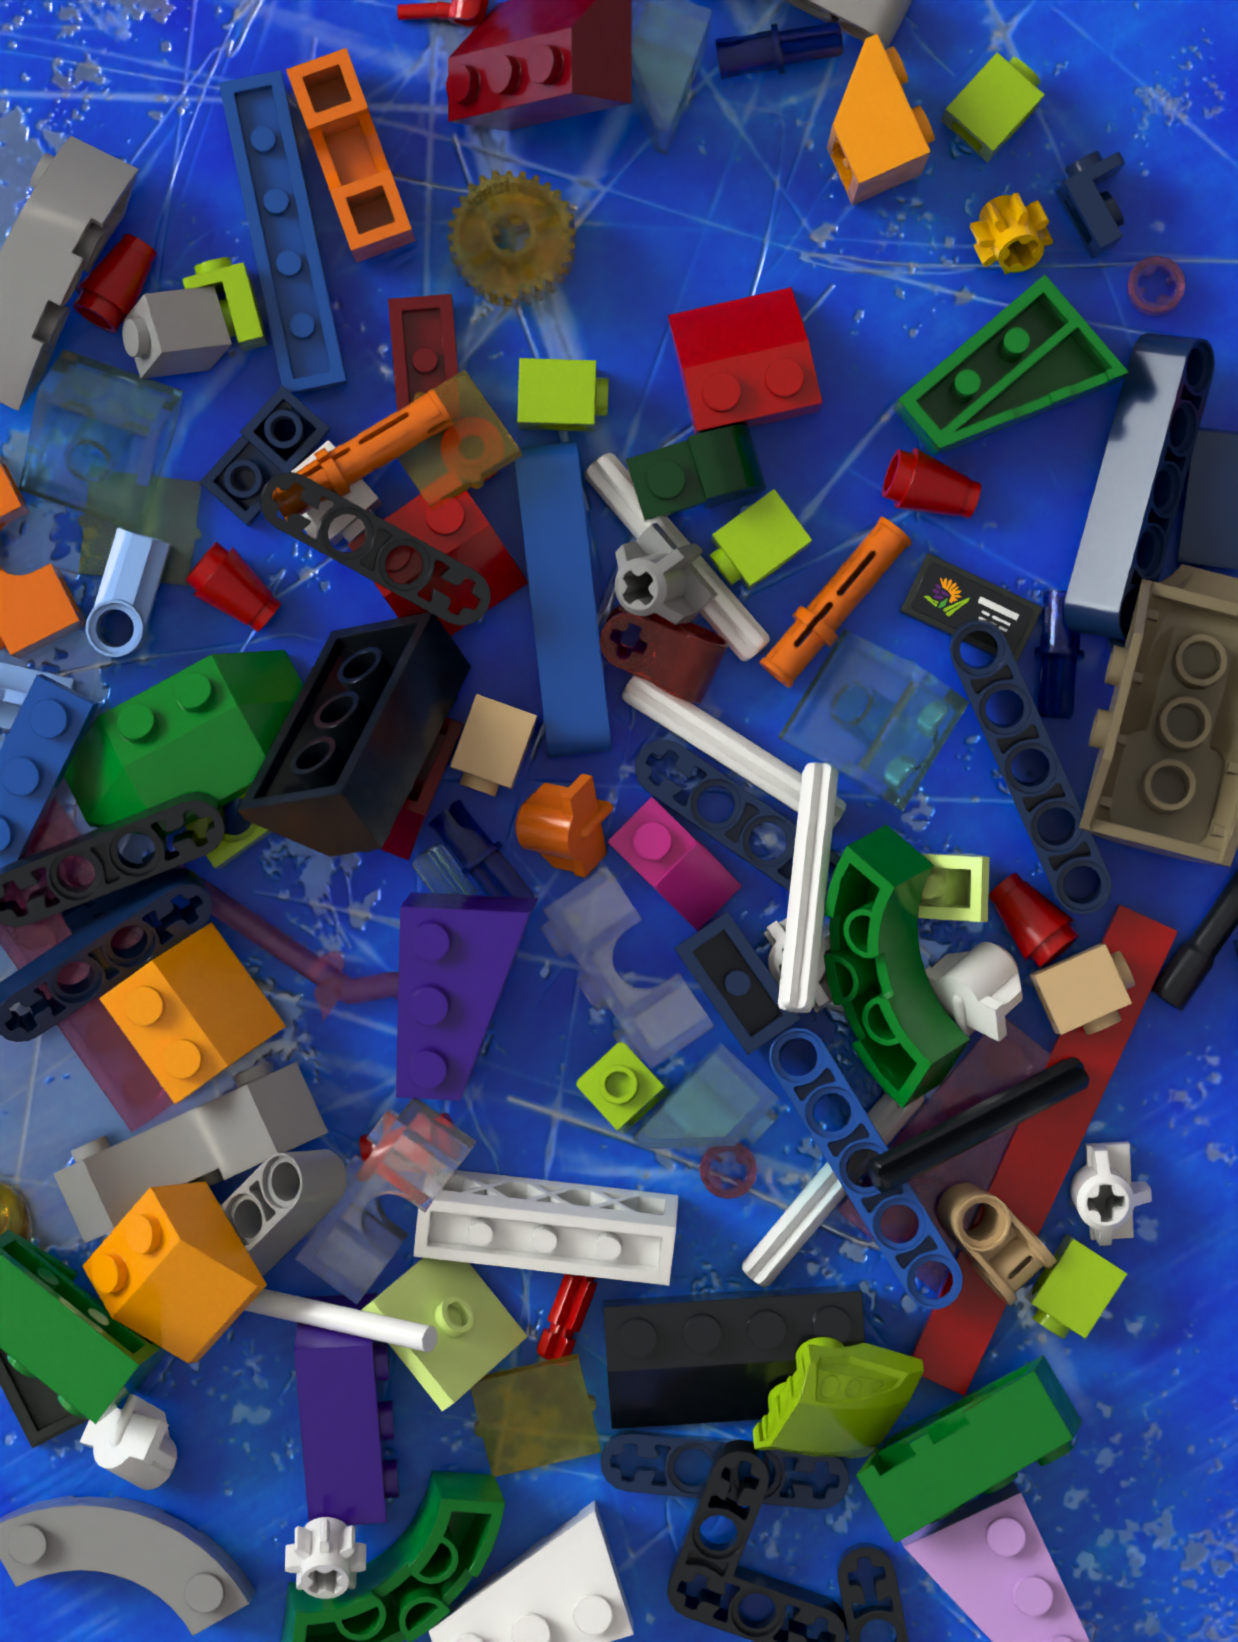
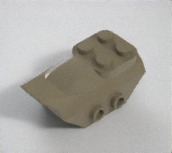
(1172, 724)

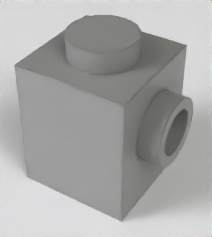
(176, 332)

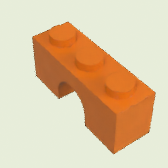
(350, 155)
(34, 605)

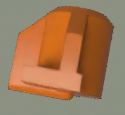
(565, 825)

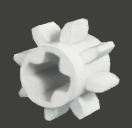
(325, 1557)

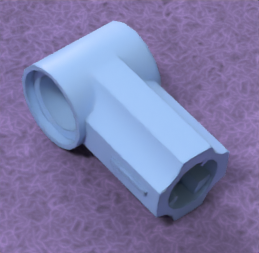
(128, 586)

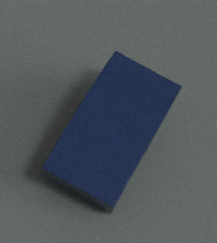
(270, 444)
(1211, 502)

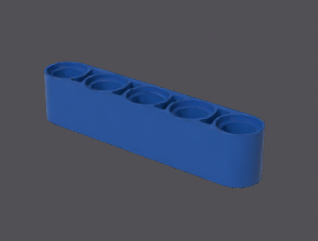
(562, 599)
(842, 1145)

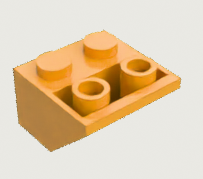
(876, 133)

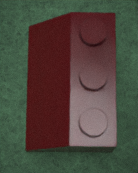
(542, 63)

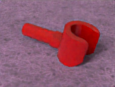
(461, 12)

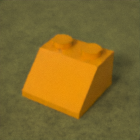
(193, 1012)
(175, 1270)

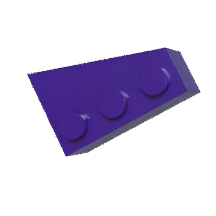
(449, 985)
(345, 1421)

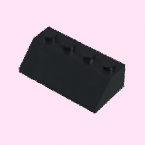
(358, 735)
(716, 1351)

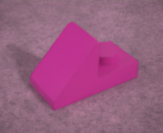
(674, 863)

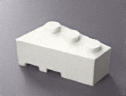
(551, 1593)

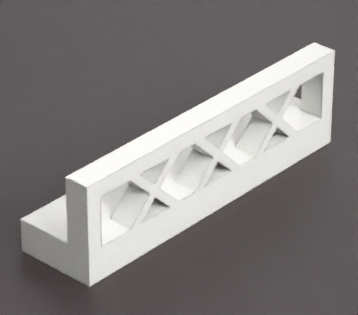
(550, 1227)

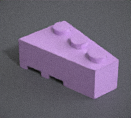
(998, 1570)

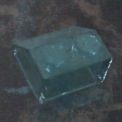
(666, 56)
(99, 439)
(874, 719)
(711, 1106)

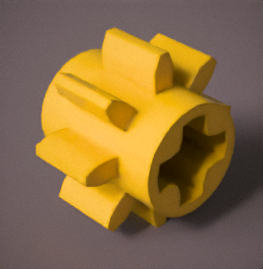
(1011, 233)

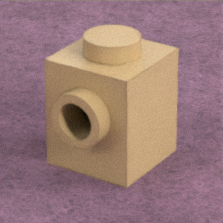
(493, 745)
(1084, 990)

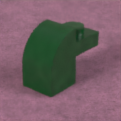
(696, 472)

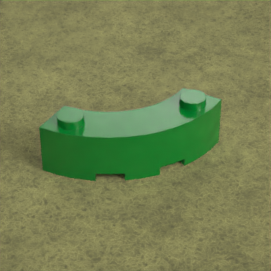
(879, 967)
(416, 1577)

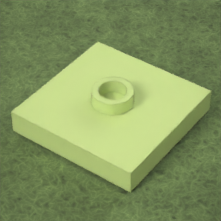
(469, 1320)

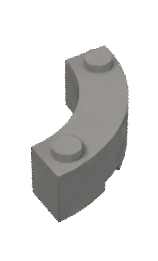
(55, 238)
(207, 1144)
(129, 1542)

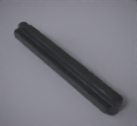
(977, 1124)

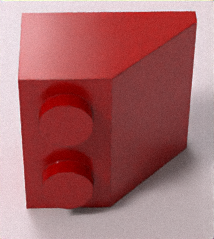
(745, 362)
(459, 532)

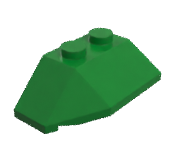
(185, 736)

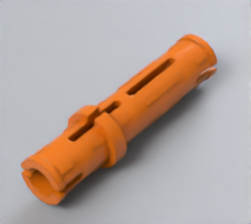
(368, 451)
(786, 658)

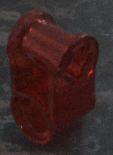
(671, 656)

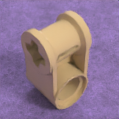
(1000, 1247)

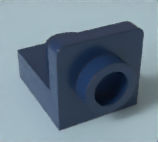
(1091, 212)

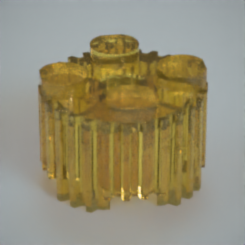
(526, 206)

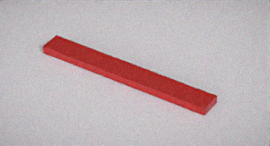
(1040, 1157)

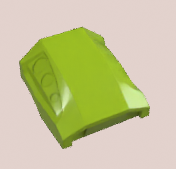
(838, 1400)

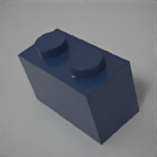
(736, 982)

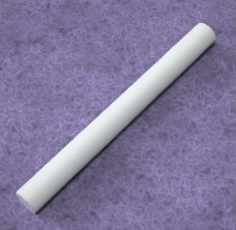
(345, 1320)

